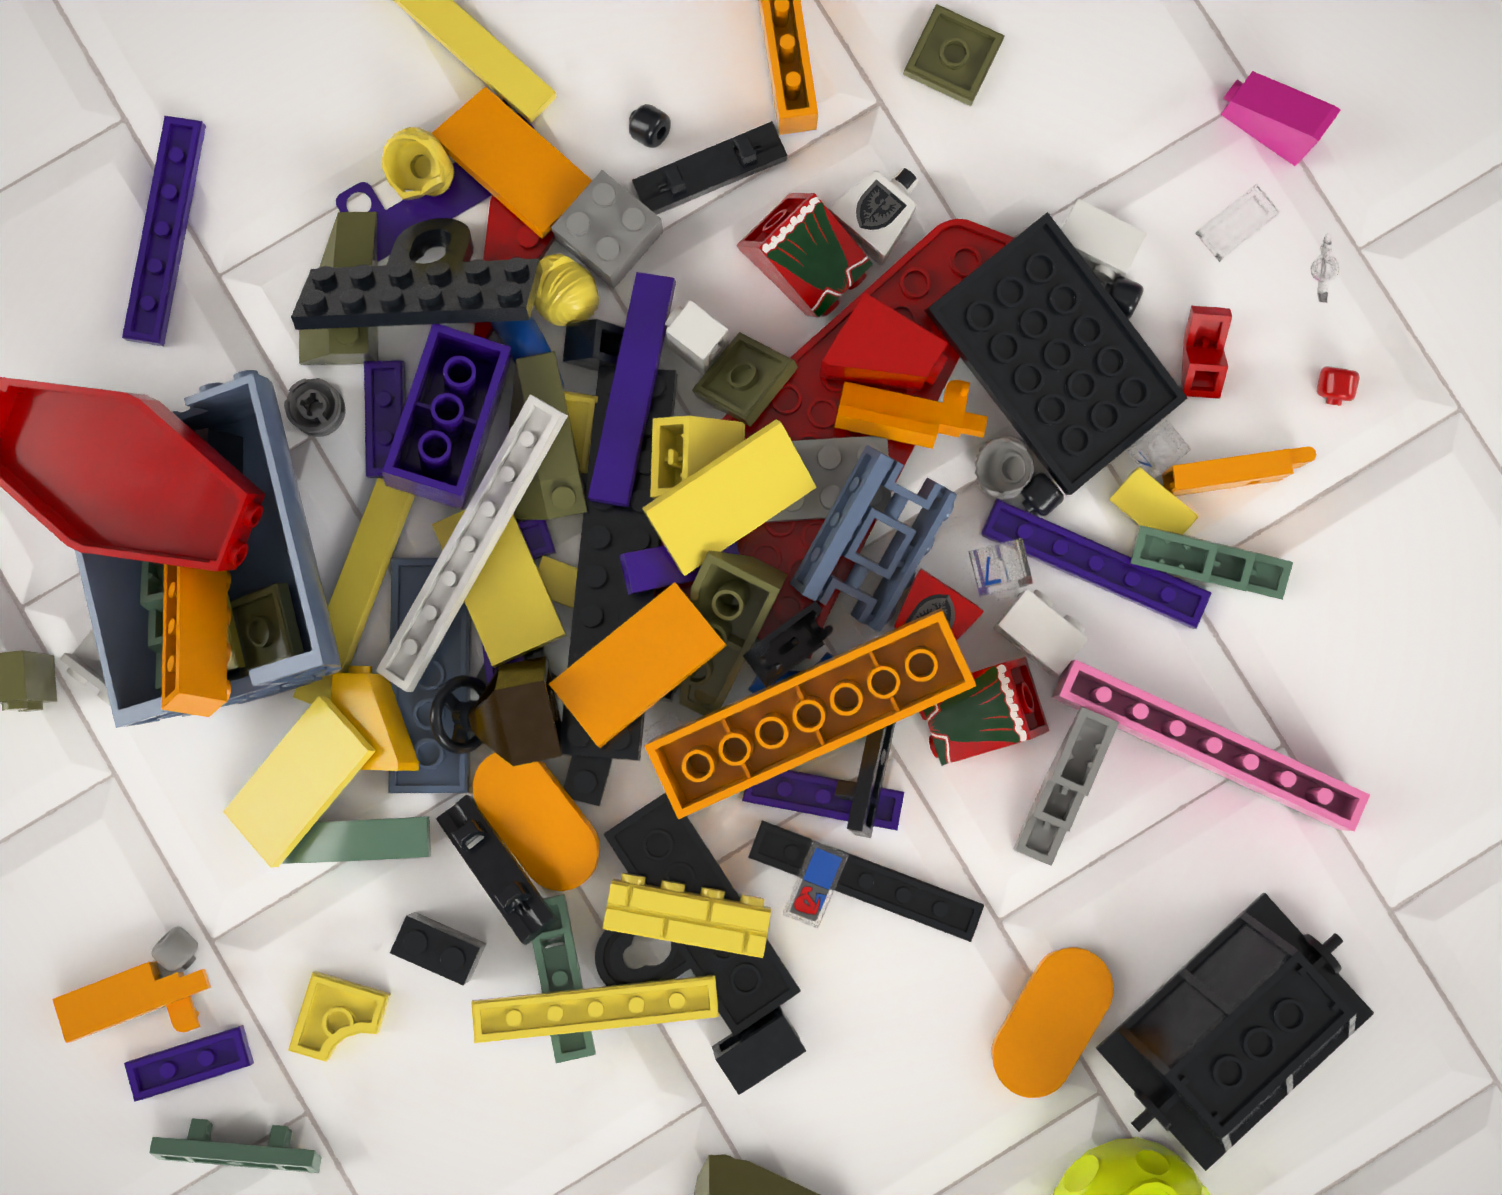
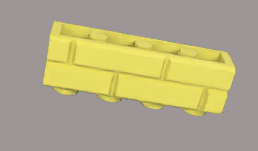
(687, 917)

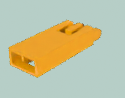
(1235, 471)

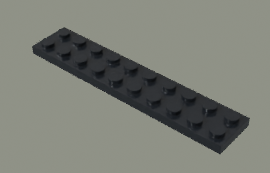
(601, 590)

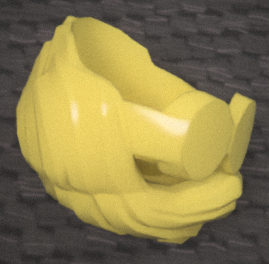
(416, 162)
(565, 291)

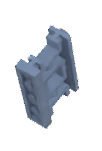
(849, 523)

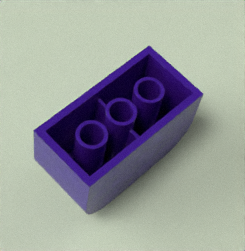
(447, 416)

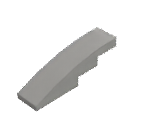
(1066, 785)

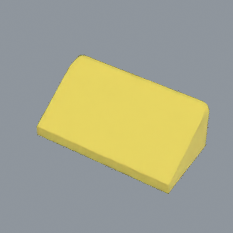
(1152, 504)

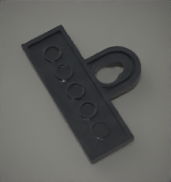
(420, 293)
(671, 849)

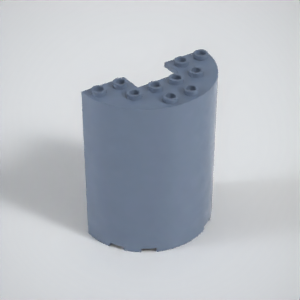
(277, 553)

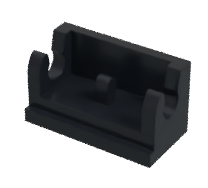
(788, 645)
(758, 1050)

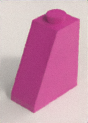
(1278, 115)

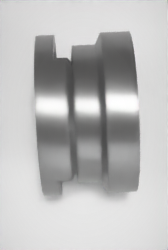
(315, 407)

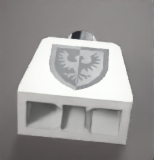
(877, 212)

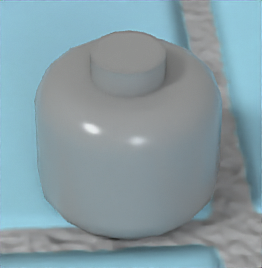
(175, 950)

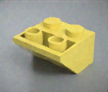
(686, 445)

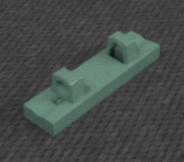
(560, 971)
(201, 1150)

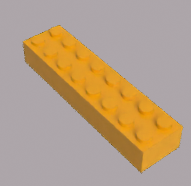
(810, 713)

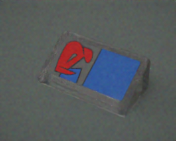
(815, 884)

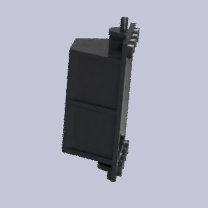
(1235, 1030)

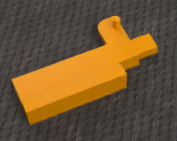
(908, 417)
(128, 997)

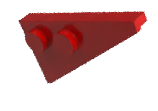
(508, 239)

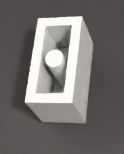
(1102, 240)
(696, 336)
(1042, 632)

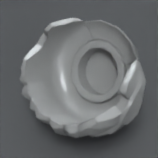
(1003, 467)

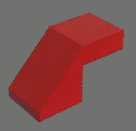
(1203, 351)

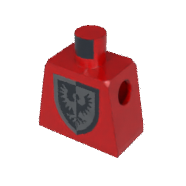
(932, 594)

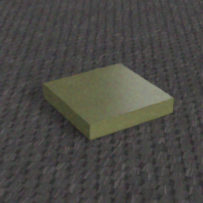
(953, 55)
(745, 379)
(266, 627)

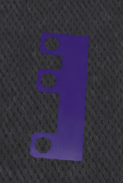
(461, 196)

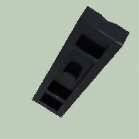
(710, 169)
(867, 790)
(497, 870)

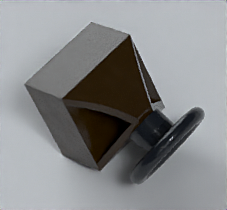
(513, 714)

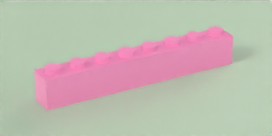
(1212, 746)

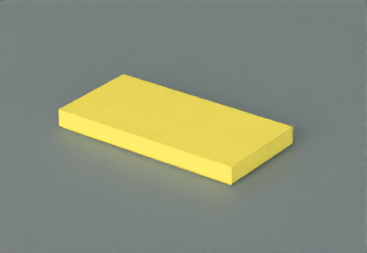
(730, 497)
(508, 597)
(298, 781)

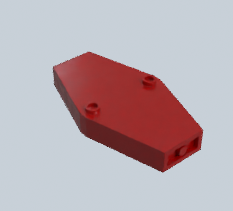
(122, 476)

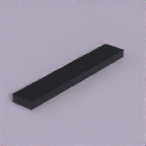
(875, 884)

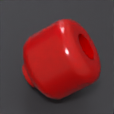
(1337, 385)

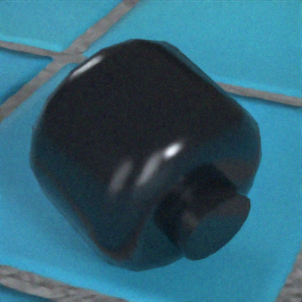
(649, 125)
(1125, 294)
(1041, 495)

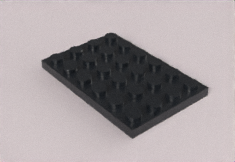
(1056, 354)

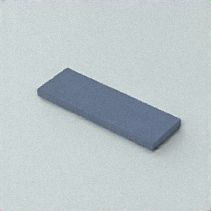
(438, 768)

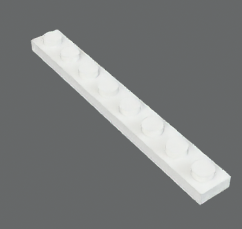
(471, 543)

